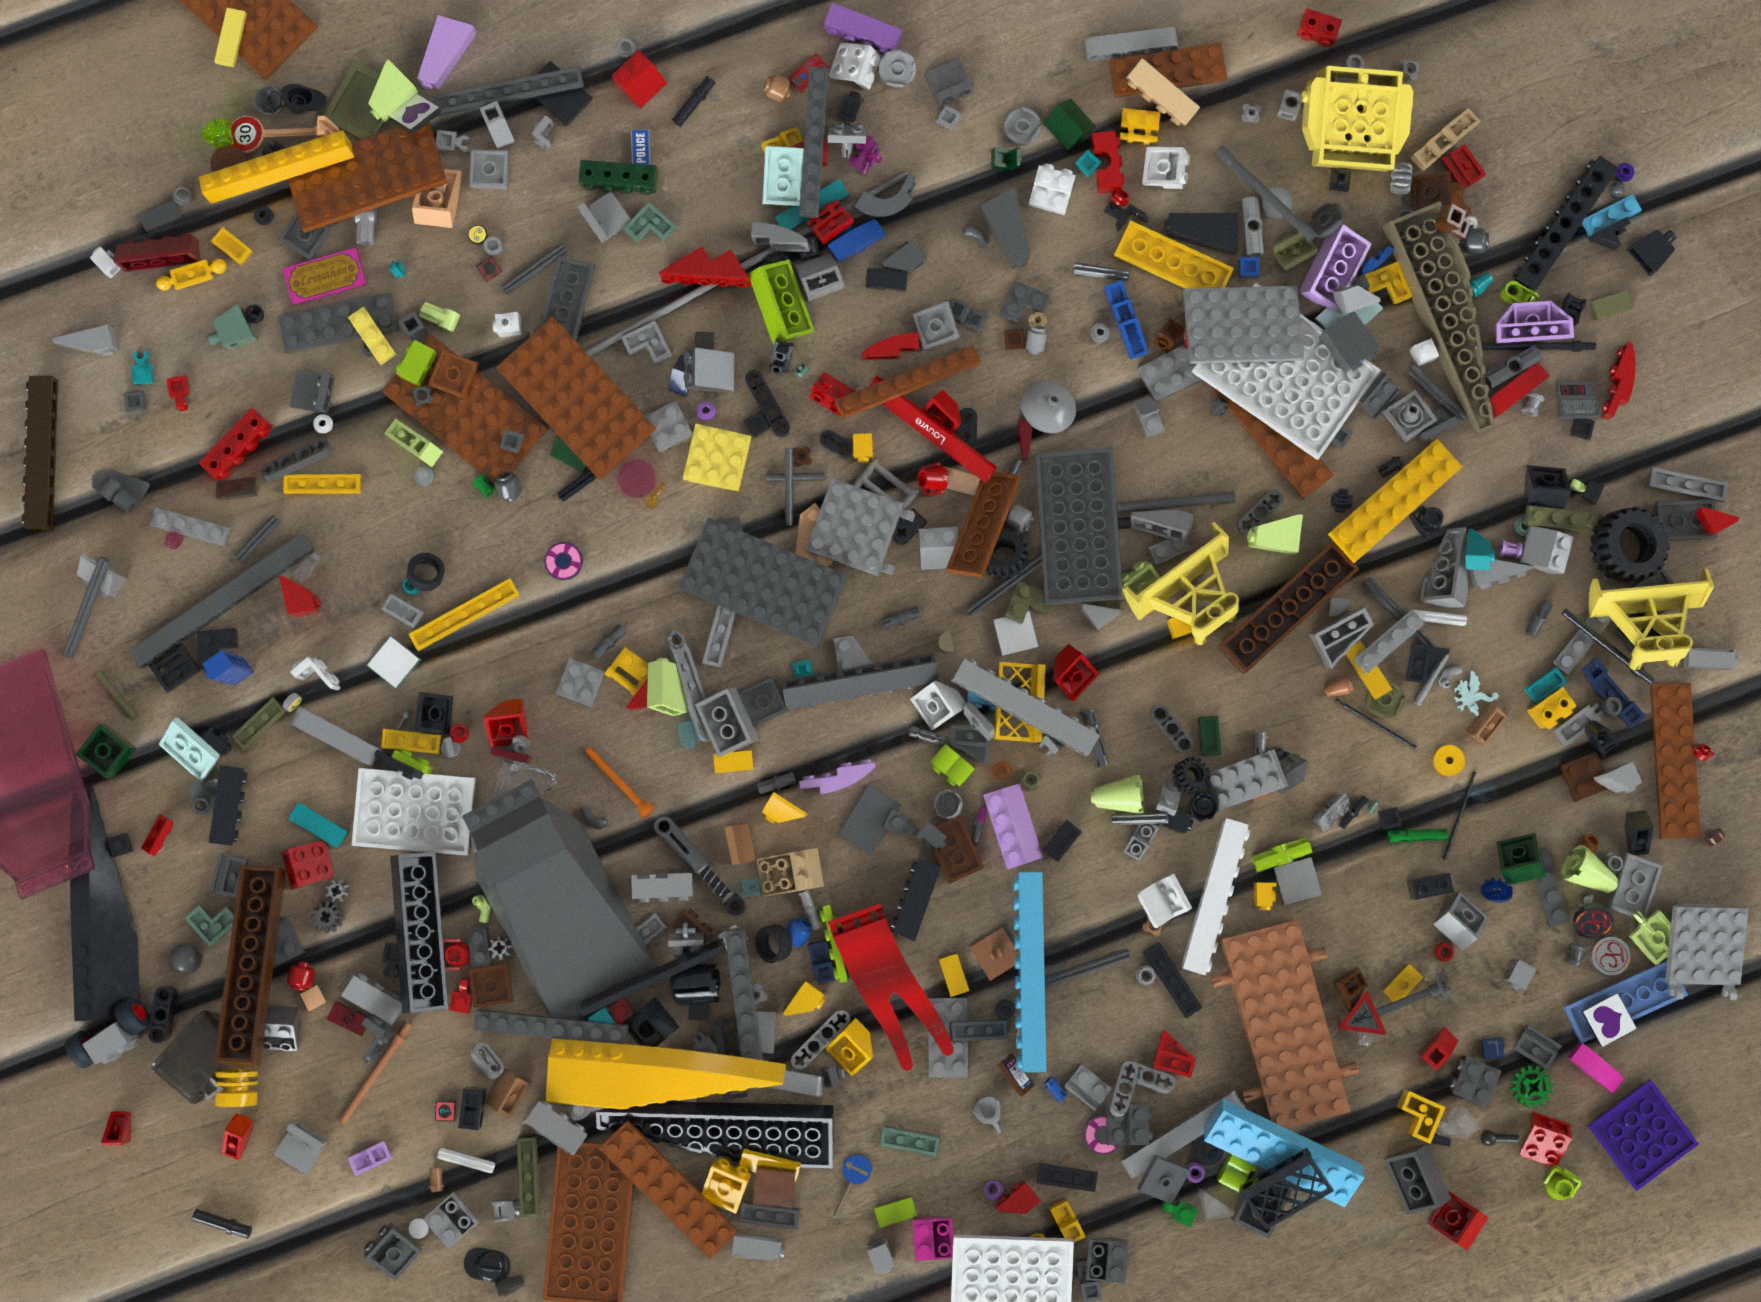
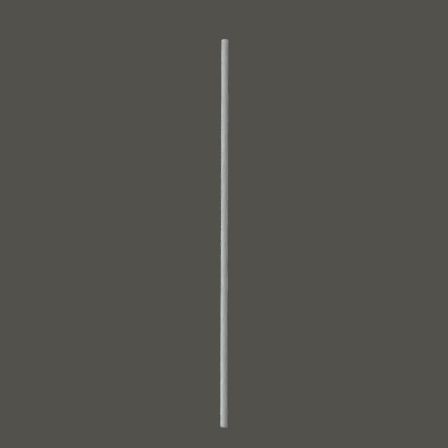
(746, 264)

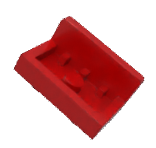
(827, 390)

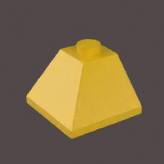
(781, 810)
(851, 1047)

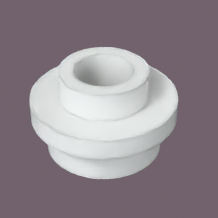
(328, 426)

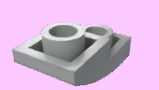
(1140, 840)

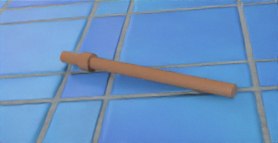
(397, 1040)

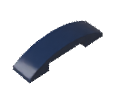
(1605, 687)

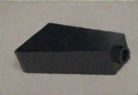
(1206, 230)

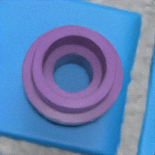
(708, 416)
(1201, 1172)
(989, 1186)

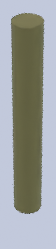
(116, 695)

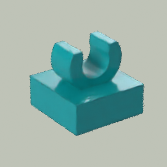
(802, 668)

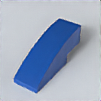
(856, 240)

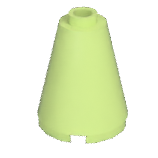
(1120, 795)
(1588, 871)

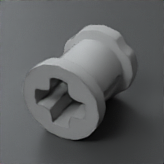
(1532, 404)

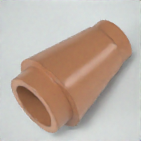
(1339, 687)

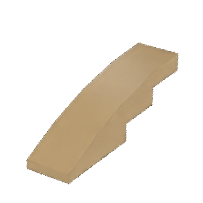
(1445, 139)

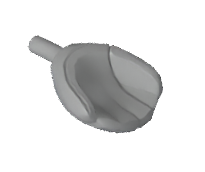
(988, 1111)

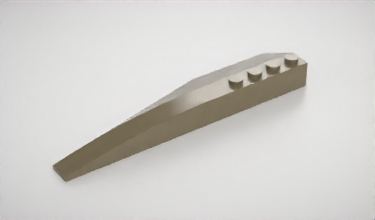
(1445, 305)

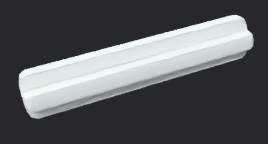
(1443, 618)
(466, 1160)

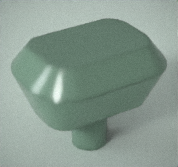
(801, 370)
(1372, 806)

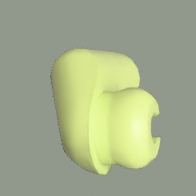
(484, 906)

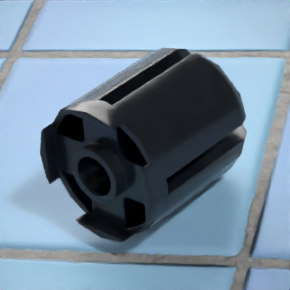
(696, 985)

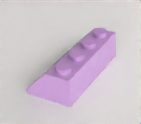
(1334, 266)
(1012, 826)

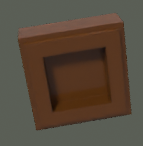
(1014, 339)

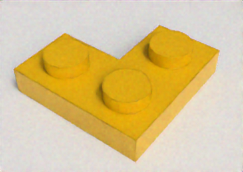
(1392, 279)

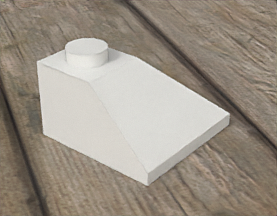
(938, 703)

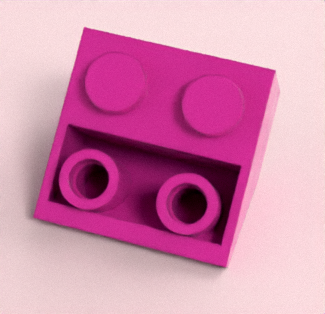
(933, 1238)

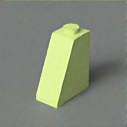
(390, 92)
(1277, 536)
(665, 688)

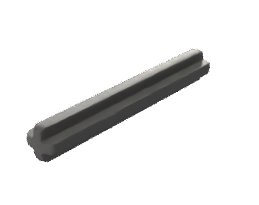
(534, 269)
(1436, 392)

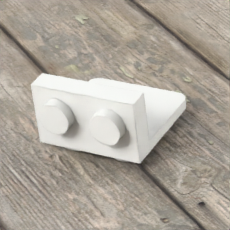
(855, 64)
(305, 668)
(1164, 900)

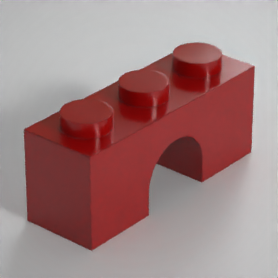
(1105, 145)

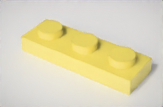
(372, 336)

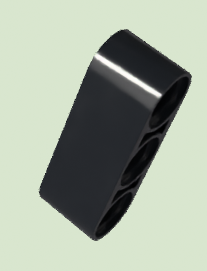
(155, 1020)

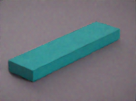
(790, 218)

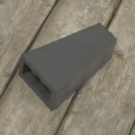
(1006, 225)

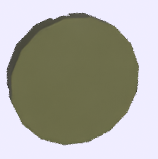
(1388, 704)

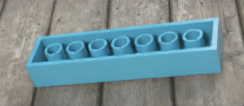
(1268, 1144)

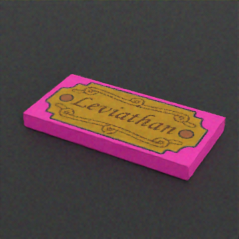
(324, 276)

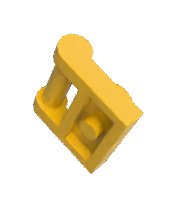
(631, 664)

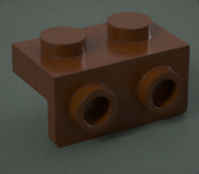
(691, 917)

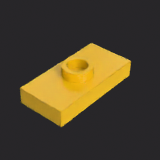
(1402, 983)

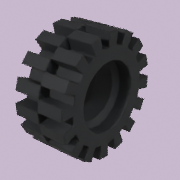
(1183, 779)

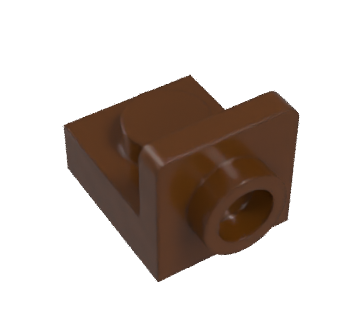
(1168, 335)

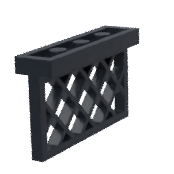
(1274, 1176)

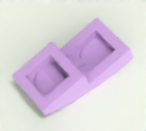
(369, 1158)

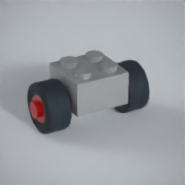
(113, 1040)

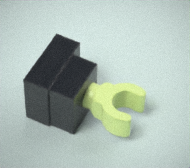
(1590, 492)

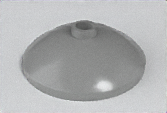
(1042, 412)

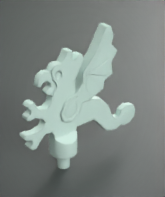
(1469, 697)

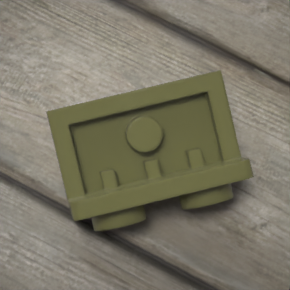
(1293, 250)

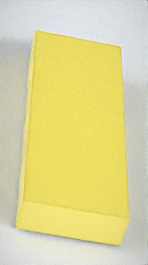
(230, 37)

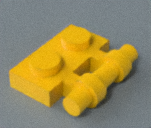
(1141, 121)

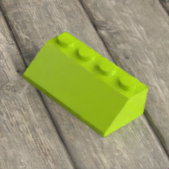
(781, 301)

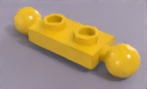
(191, 274)

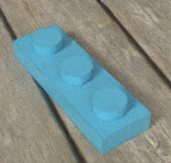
(1624, 208)

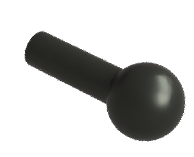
(1490, 1138)

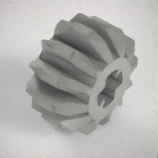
(1401, 178)

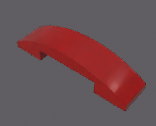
(1517, 389)

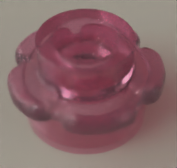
(173, 540)

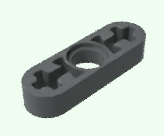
(1266, 499)

